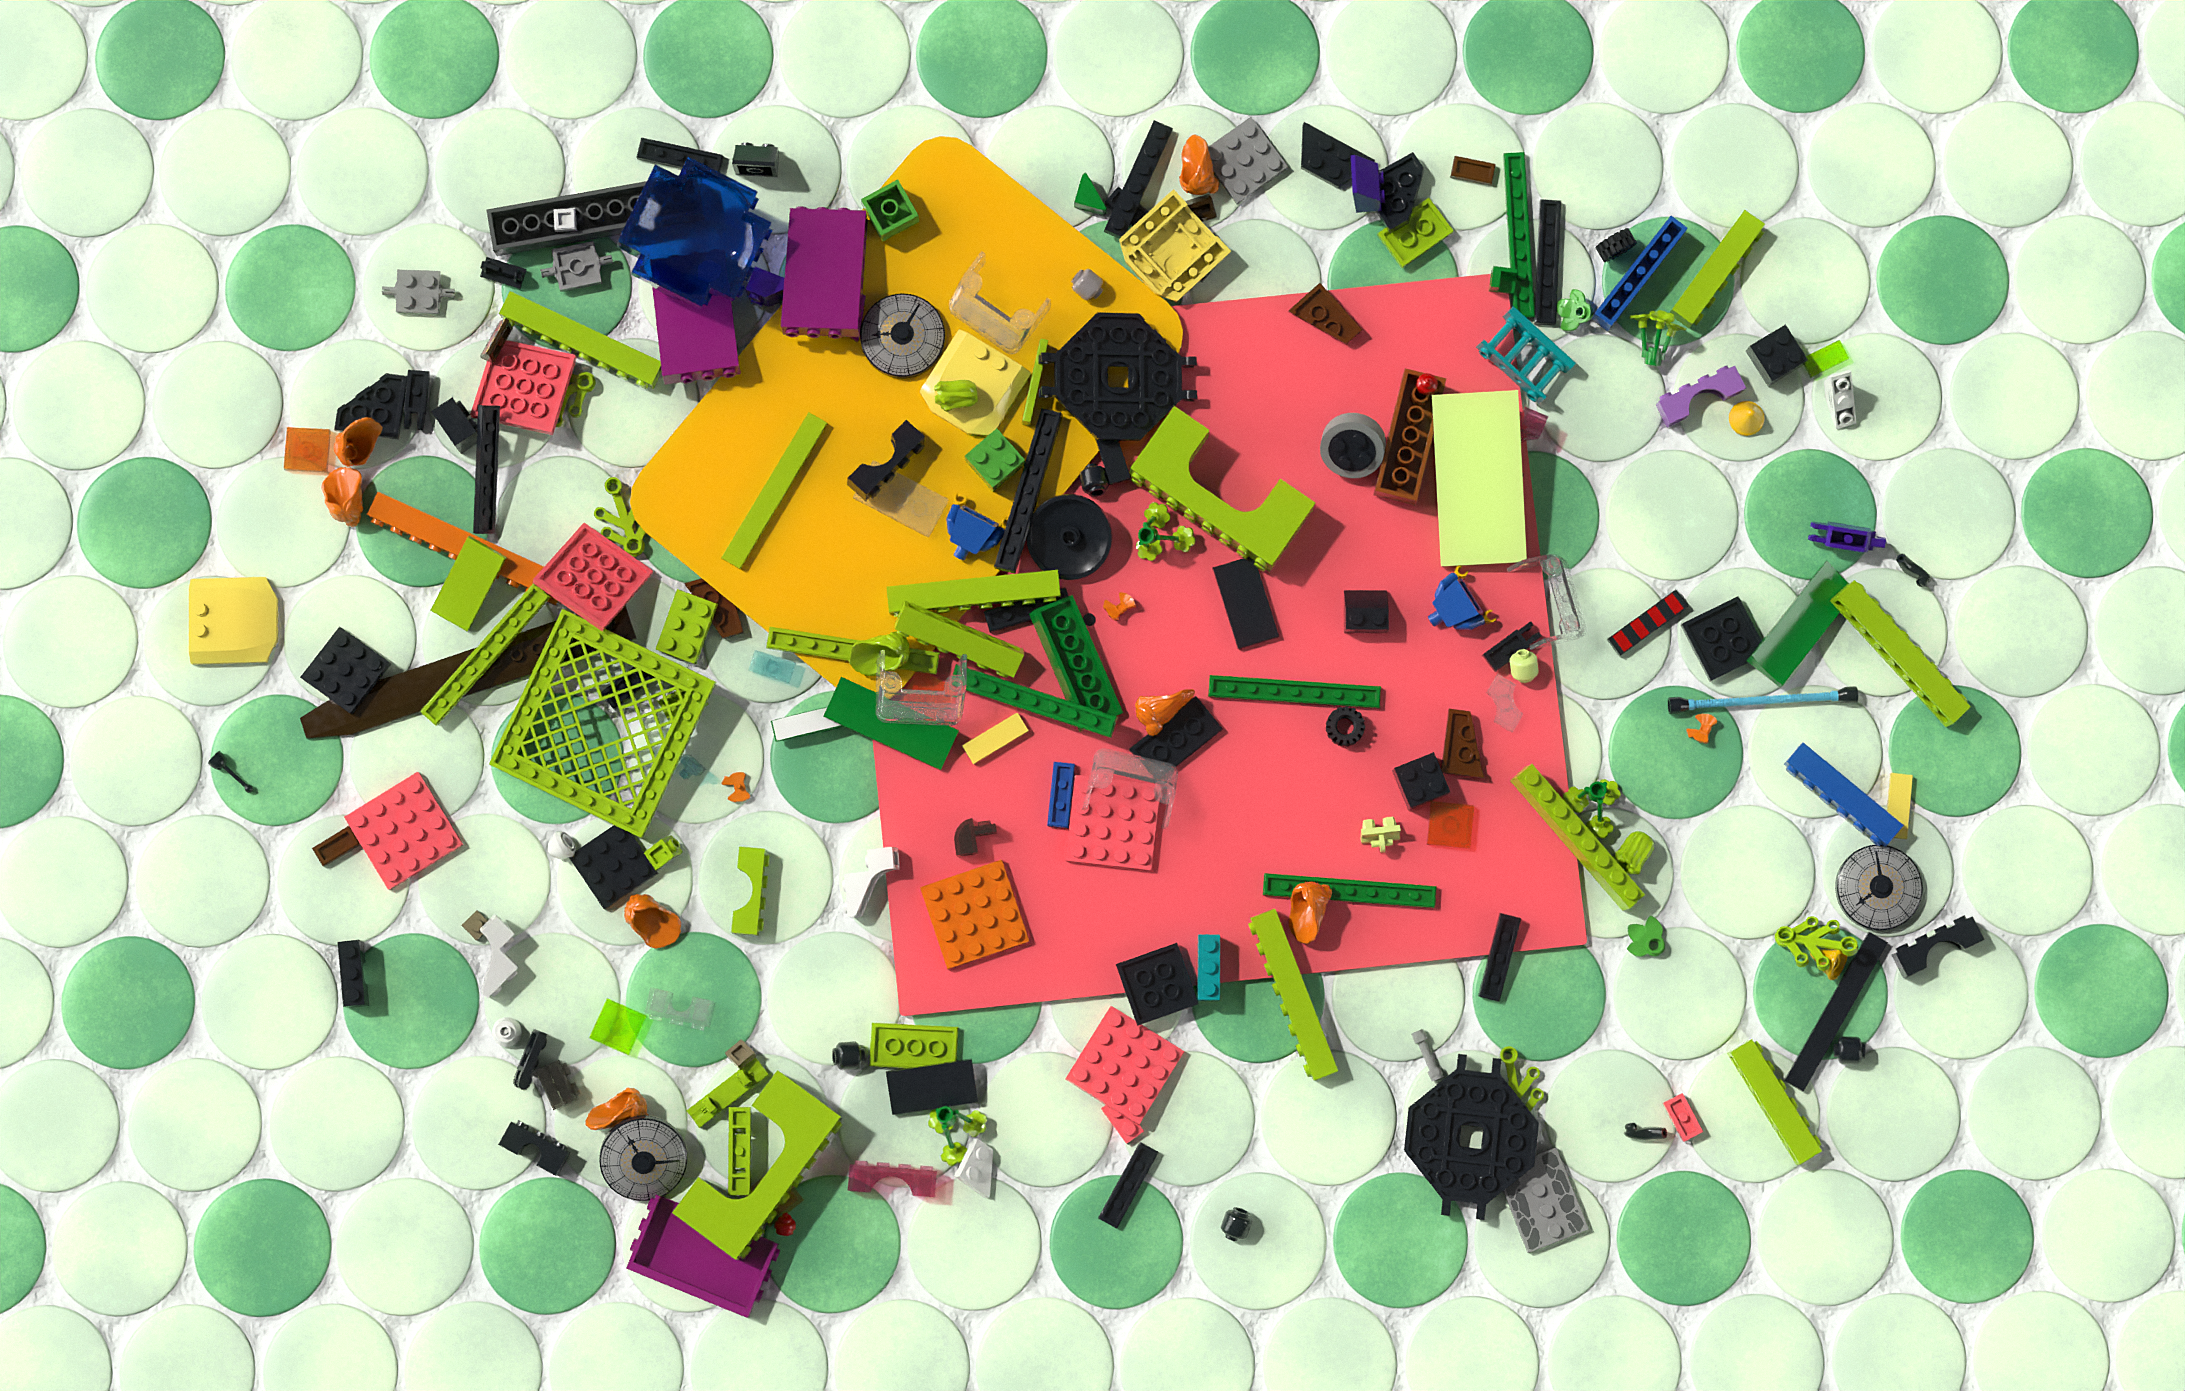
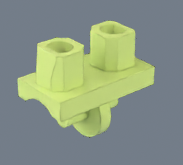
(1380, 836)

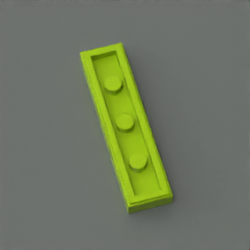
(1032, 393)

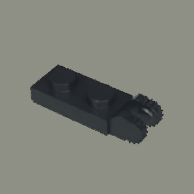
(416, 397)
(1501, 653)
(529, 1059)

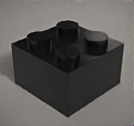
(1776, 355)
(454, 421)
(1421, 781)

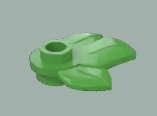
(1571, 310)
(1644, 935)

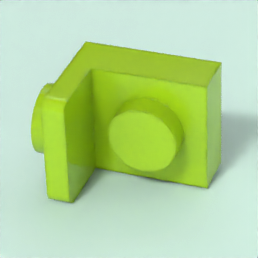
(663, 851)

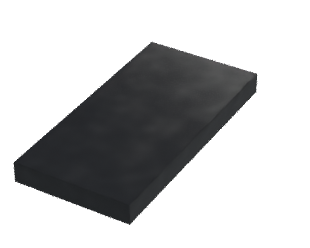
(1245, 602)
(1180, 736)
(932, 1086)

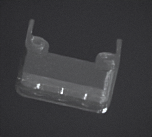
(989, 321)
(1572, 619)
(919, 706)
(1110, 762)

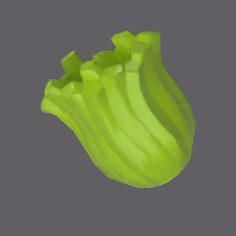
(955, 394)
(1634, 852)

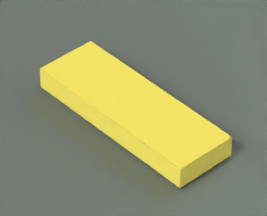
(995, 738)
(1899, 800)

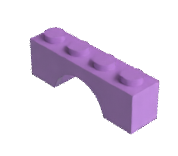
(1724, 384)

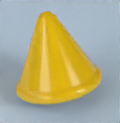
(1746, 418)
(1837, 962)

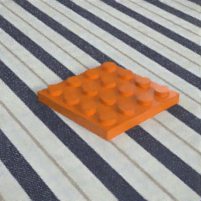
(974, 914)

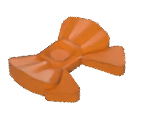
(1113, 611)
(1701, 735)
(740, 793)

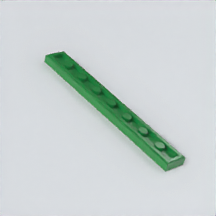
(1519, 231)
(1294, 691)
(1039, 702)
(1356, 890)

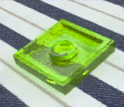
(618, 1026)

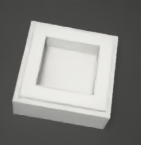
(565, 220)

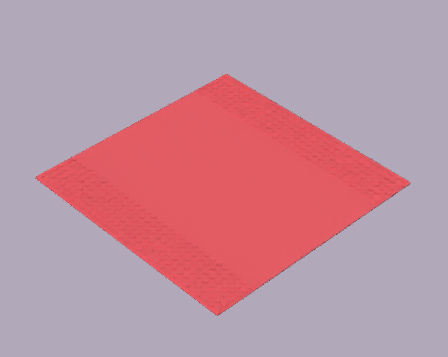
(1272, 782)

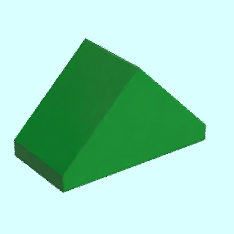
(1088, 198)

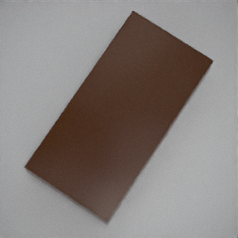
(1472, 170)
(336, 846)

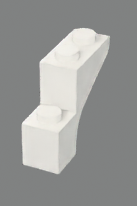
(861, 884)
(500, 965)

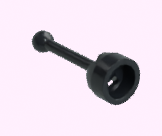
(219, 762)

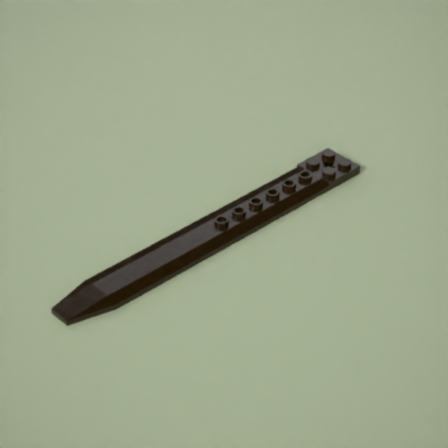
(413, 689)

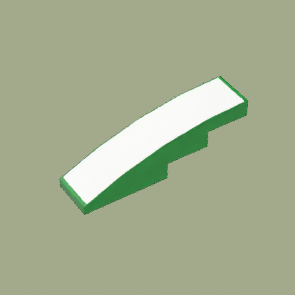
(802, 725)

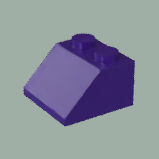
(1366, 185)
(765, 288)

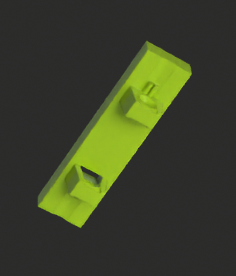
(727, 1092)
(739, 1151)

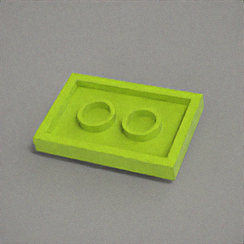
(1422, 233)
(686, 626)

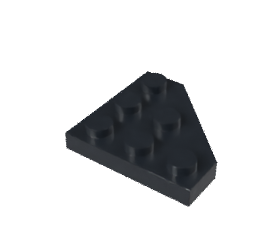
(1400, 189)
(380, 402)

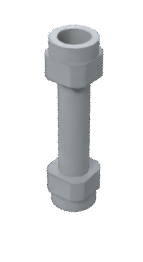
(1434, 1071)

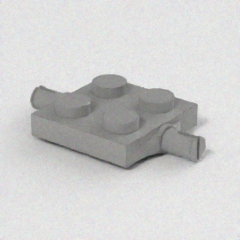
(576, 266)
(418, 291)

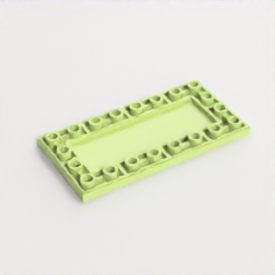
(1479, 478)

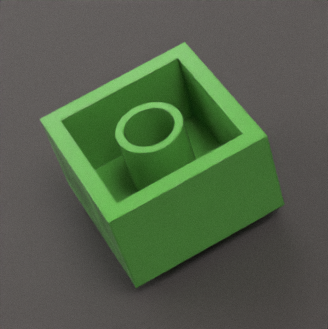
(890, 210)
(994, 460)

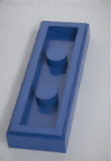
(1061, 795)

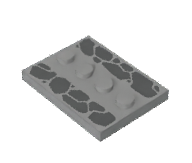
(1545, 1203)

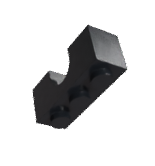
(351, 973)
(552, 1155)

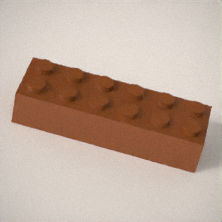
(1407, 441)

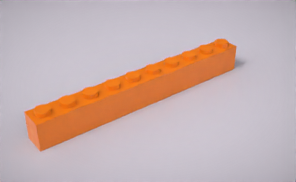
(447, 538)

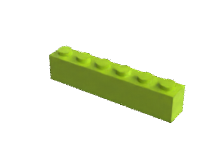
(1717, 268)
(958, 639)
(1774, 1102)

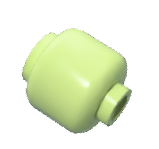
(1524, 666)

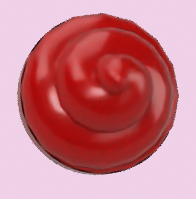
(1426, 384)
(785, 1225)

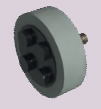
(1352, 445)

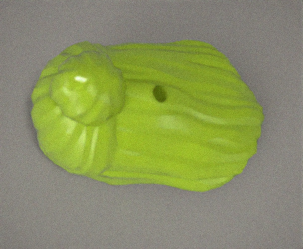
(865, 653)

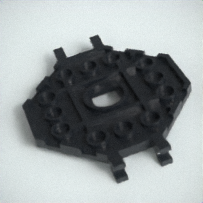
(1117, 342)
(1468, 1172)

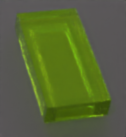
(1825, 358)

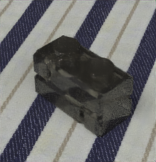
(558, 1084)

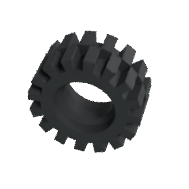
(1616, 245)
(1335, 735)

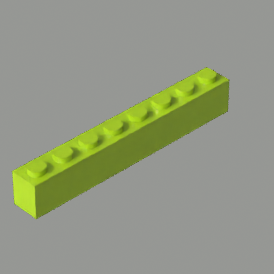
(581, 340)
(977, 591)
(1900, 653)
(1577, 837)
(1293, 993)

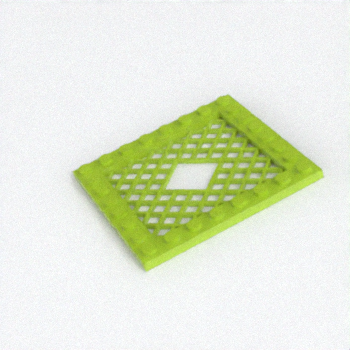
(507, 756)

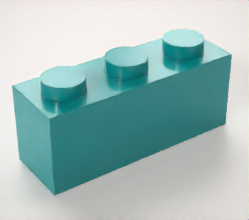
(1208, 967)

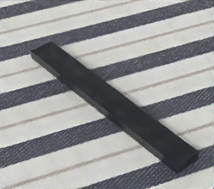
(1028, 490)
(1835, 1011)

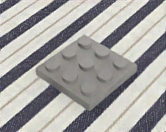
(1245, 160)

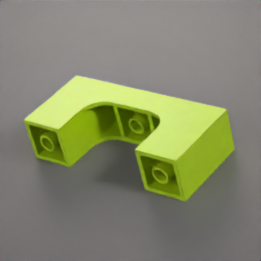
(1254, 534)
(737, 1222)

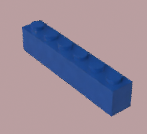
(1639, 273)
(1843, 795)

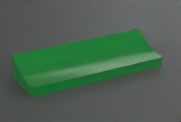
(1799, 626)
(1074, 656)
(856, 709)

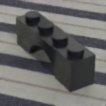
(868, 479)
(1914, 957)

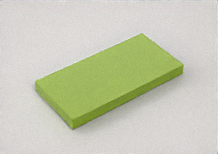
(468, 583)
(912, 1045)

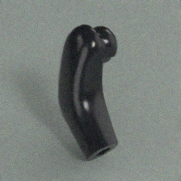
(1914, 570)
(1645, 1133)

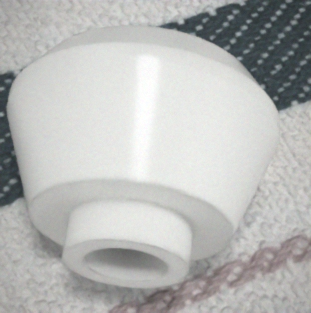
(561, 846)
(511, 1027)

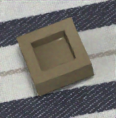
(473, 925)
(740, 1054)

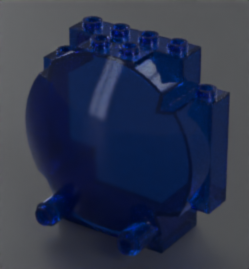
(694, 234)

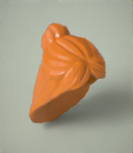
(1197, 168)
(357, 441)
(344, 495)
(1158, 710)
(1307, 910)
(652, 921)
(622, 1106)

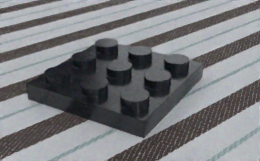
(1722, 638)
(345, 670)
(613, 865)
(1157, 984)

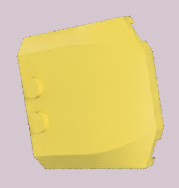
(1171, 248)
(996, 378)
(232, 620)

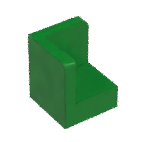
(1503, 280)

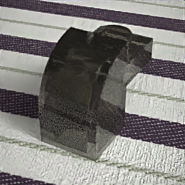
(966, 836)

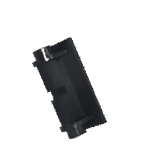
(503, 272)

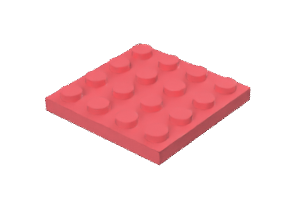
(526, 385)
(592, 576)
(1115, 827)
(403, 830)
(1124, 1065)

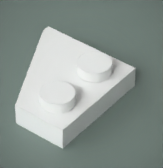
(977, 1168)

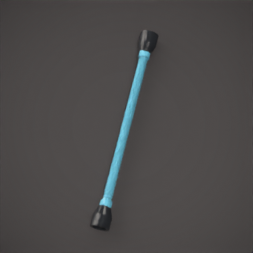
(1846, 695)

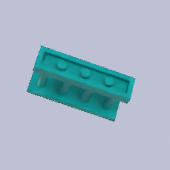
(1544, 346)

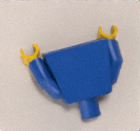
(972, 530)
(1457, 605)

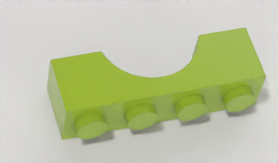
(747, 919)

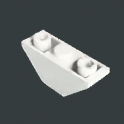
(1840, 399)

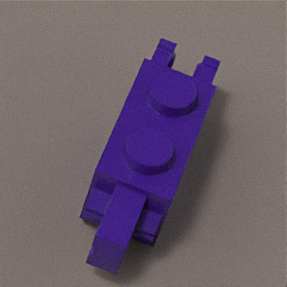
(1847, 537)

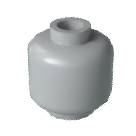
(1087, 284)

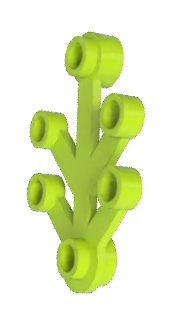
(581, 392)
(625, 521)
(1813, 941)
(1512, 1078)

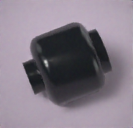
(1094, 480)
(1849, 1050)
(848, 1055)
(1236, 1224)

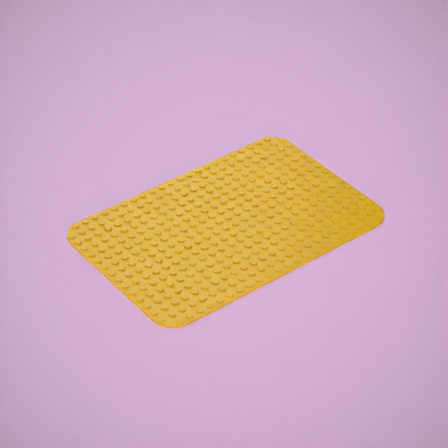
(823, 553)

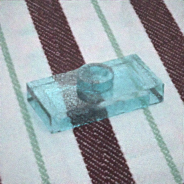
(772, 666)

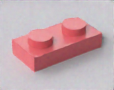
(1682, 1117)
(1127, 1129)

